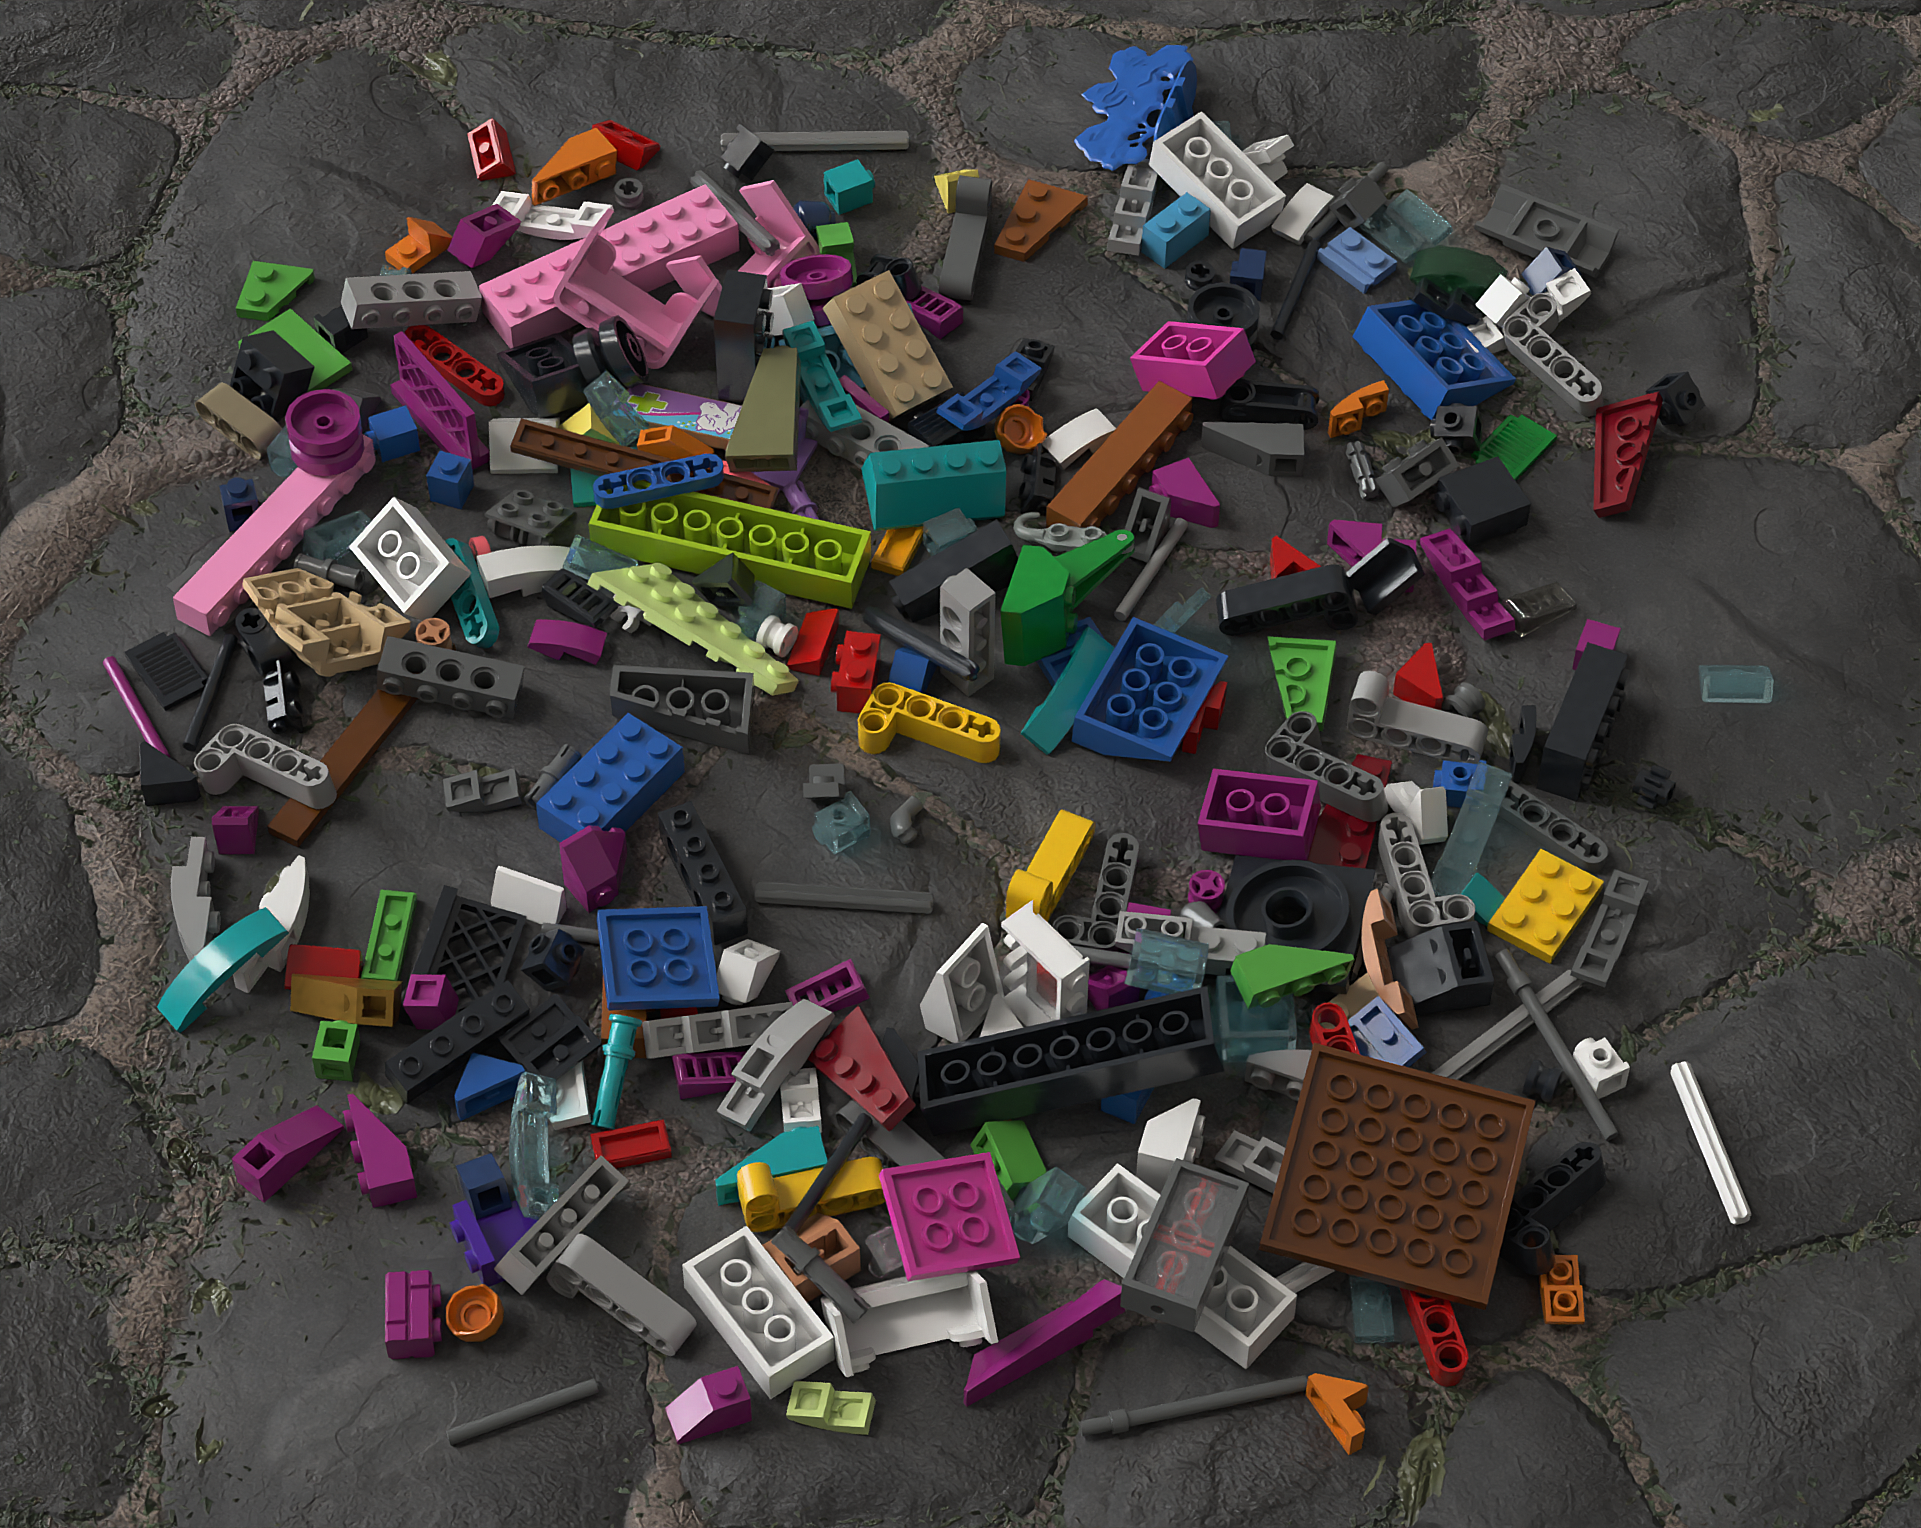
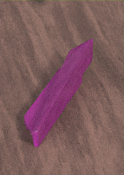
(1042, 1340)

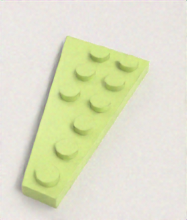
(690, 619)

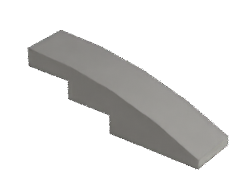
(1133, 208)
(709, 1030)

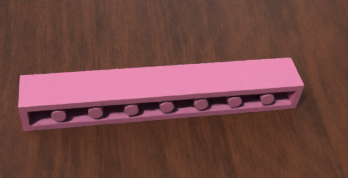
(263, 543)

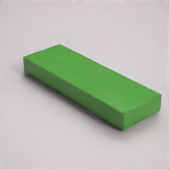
(389, 935)

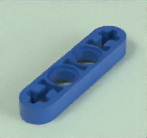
(660, 486)

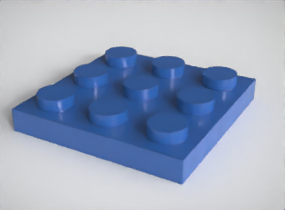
(657, 958)

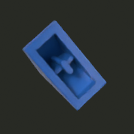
(911, 670)
(486, 1084)

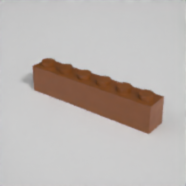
(1122, 459)

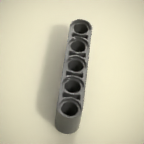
(893, 1148)

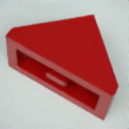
(1419, 680)

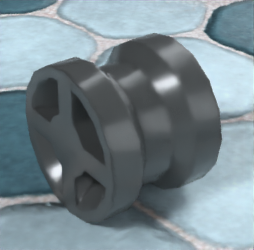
(1465, 701)

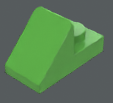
(838, 241)

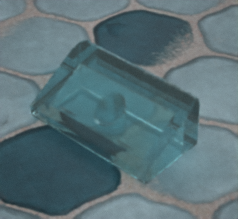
(590, 557)
(1736, 683)

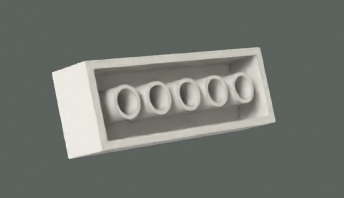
(1245, 1303)

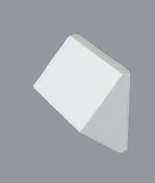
(503, 460)

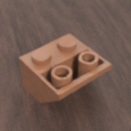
(836, 1250)

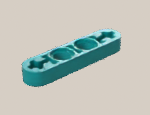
(483, 613)

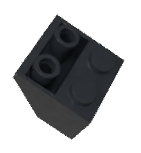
(270, 373)

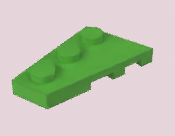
(1303, 674)

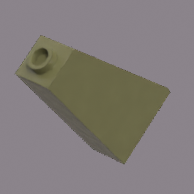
(769, 418)

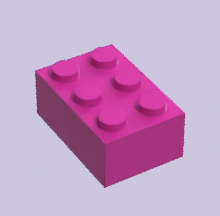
(1194, 359)

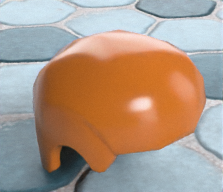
(1019, 429)
(474, 1313)

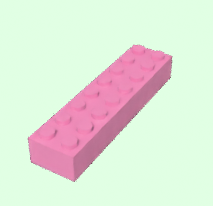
(687, 226)

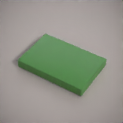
(328, 361)

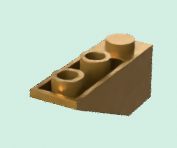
(347, 999)

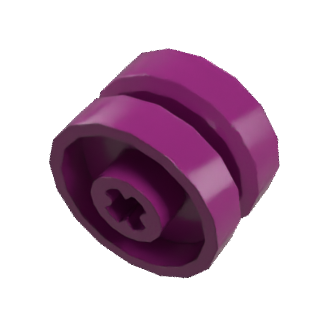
(821, 279)
(325, 432)

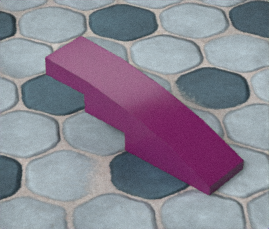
(1467, 586)

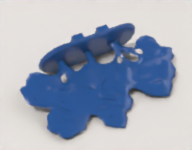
(1133, 97)

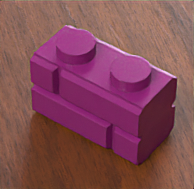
(411, 1314)

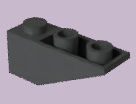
(1260, 446)

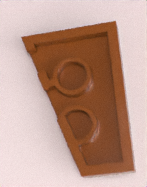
(1034, 217)

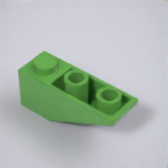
(1279, 970)

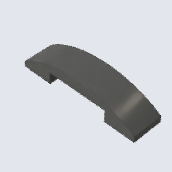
(1610, 929)

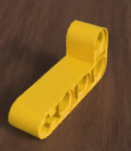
(928, 720)
(1051, 866)
(771, 1201)

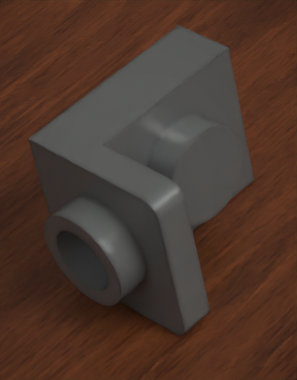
(825, 782)

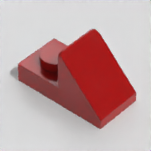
(1287, 559)

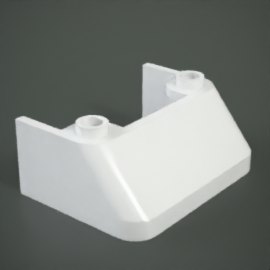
(911, 1315)

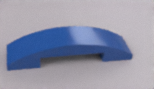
(991, 397)

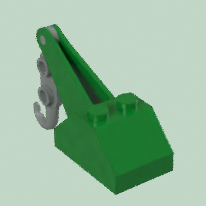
(1047, 588)

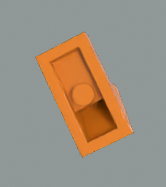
(422, 245)
(1337, 1405)

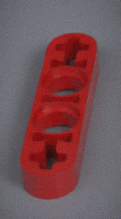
(458, 361)

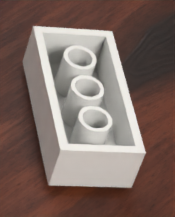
(1218, 174)
(758, 1312)

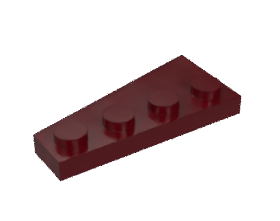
(1621, 448)

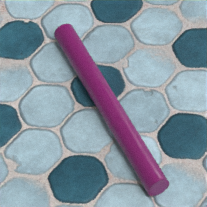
(133, 704)

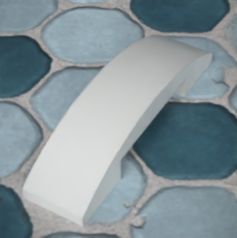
(551, 221)
(1567, 290)

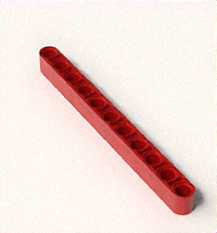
(1420, 1310)

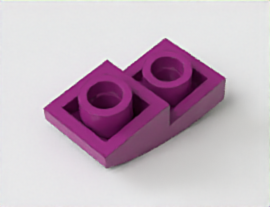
(559, 636)

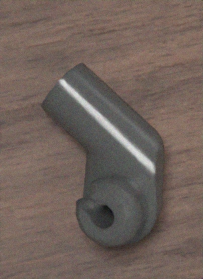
(902, 820)

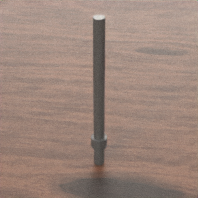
(1521, 985)
(1120, 1420)

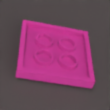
(949, 1216)

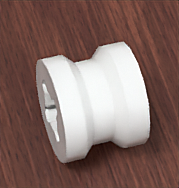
(777, 635)

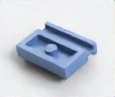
(1357, 260)

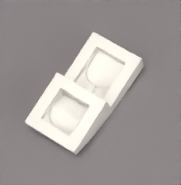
(1301, 213)
(1077, 436)
(800, 1100)

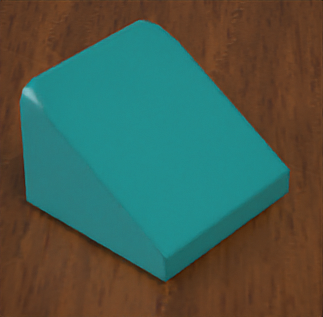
(1485, 897)

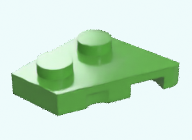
(270, 288)

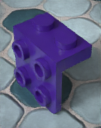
(488, 1237)

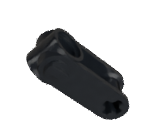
(1269, 403)

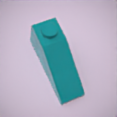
(785, 1154)

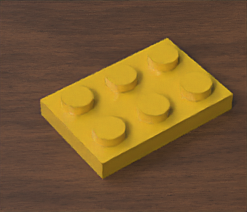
(1545, 906)

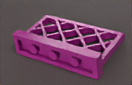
(436, 404)

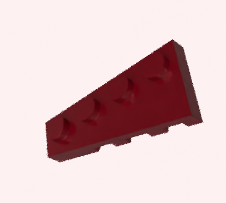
(1342, 837)
(863, 1070)

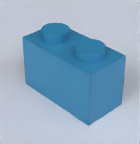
(1175, 230)

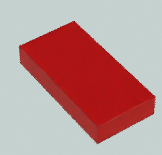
(632, 1144)

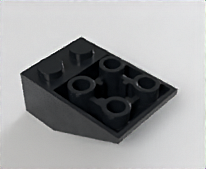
(1444, 968)

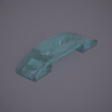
(1471, 830)
(528, 1144)

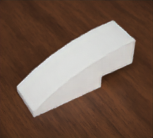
(520, 568)

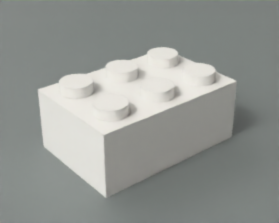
(410, 560)

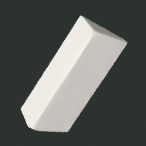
(528, 896)

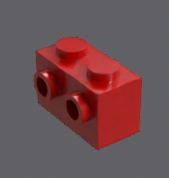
(858, 670)

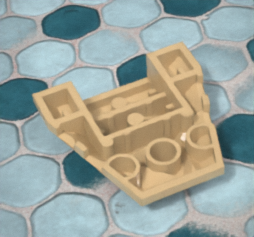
(324, 625)

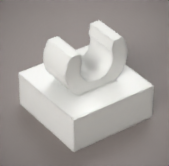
(634, 614)

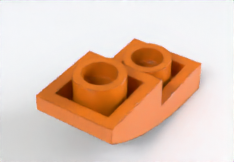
(1365, 402)
(1562, 1292)

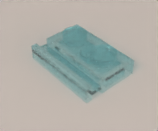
(1179, 614)

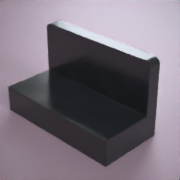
(1385, 574)

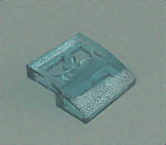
(1407, 226)

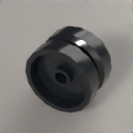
(1226, 306)
(611, 350)

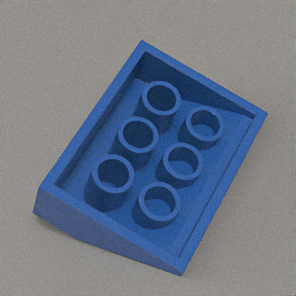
(1430, 356)
(1147, 694)

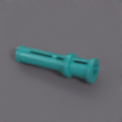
(618, 1054)

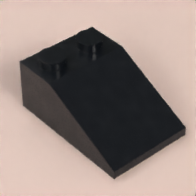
(546, 375)

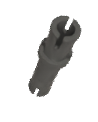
(820, 1273)

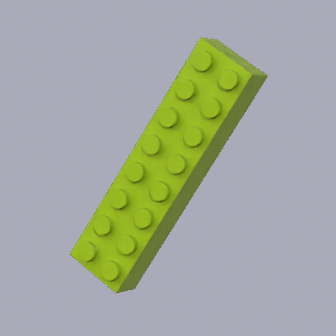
(778, 547)

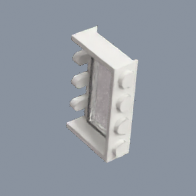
(1047, 971)

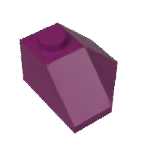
(594, 865)

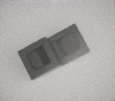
(475, 793)

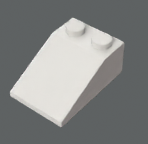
(963, 989)

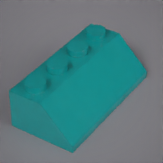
(930, 481)

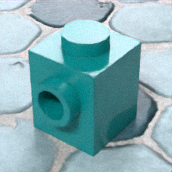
(849, 186)

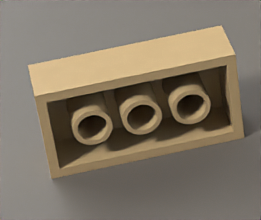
(887, 346)

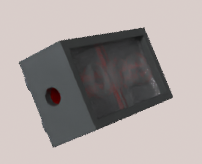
(1184, 1245)

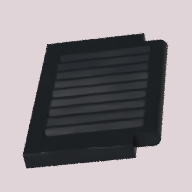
(167, 669)

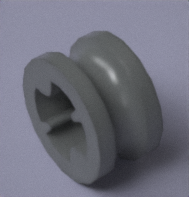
(629, 201)

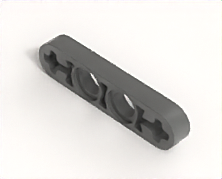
(1552, 822)

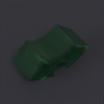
(1457, 267)

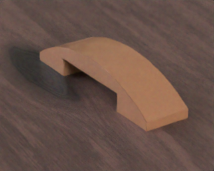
(1376, 927)

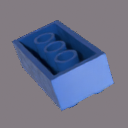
(612, 781)

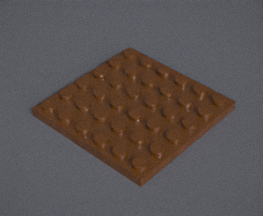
(1398, 1176)

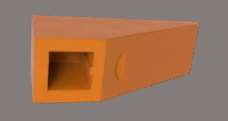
(575, 165)

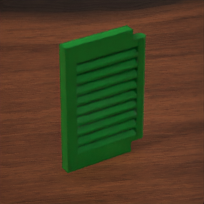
(1516, 443)

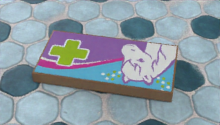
(698, 416)

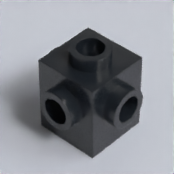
(1680, 398)
(1458, 426)
(553, 959)

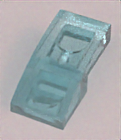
(610, 404)

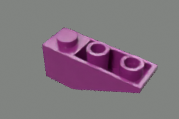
(283, 1150)
(383, 1156)

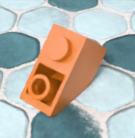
(671, 443)

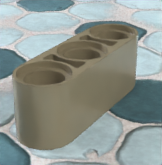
(238, 420)

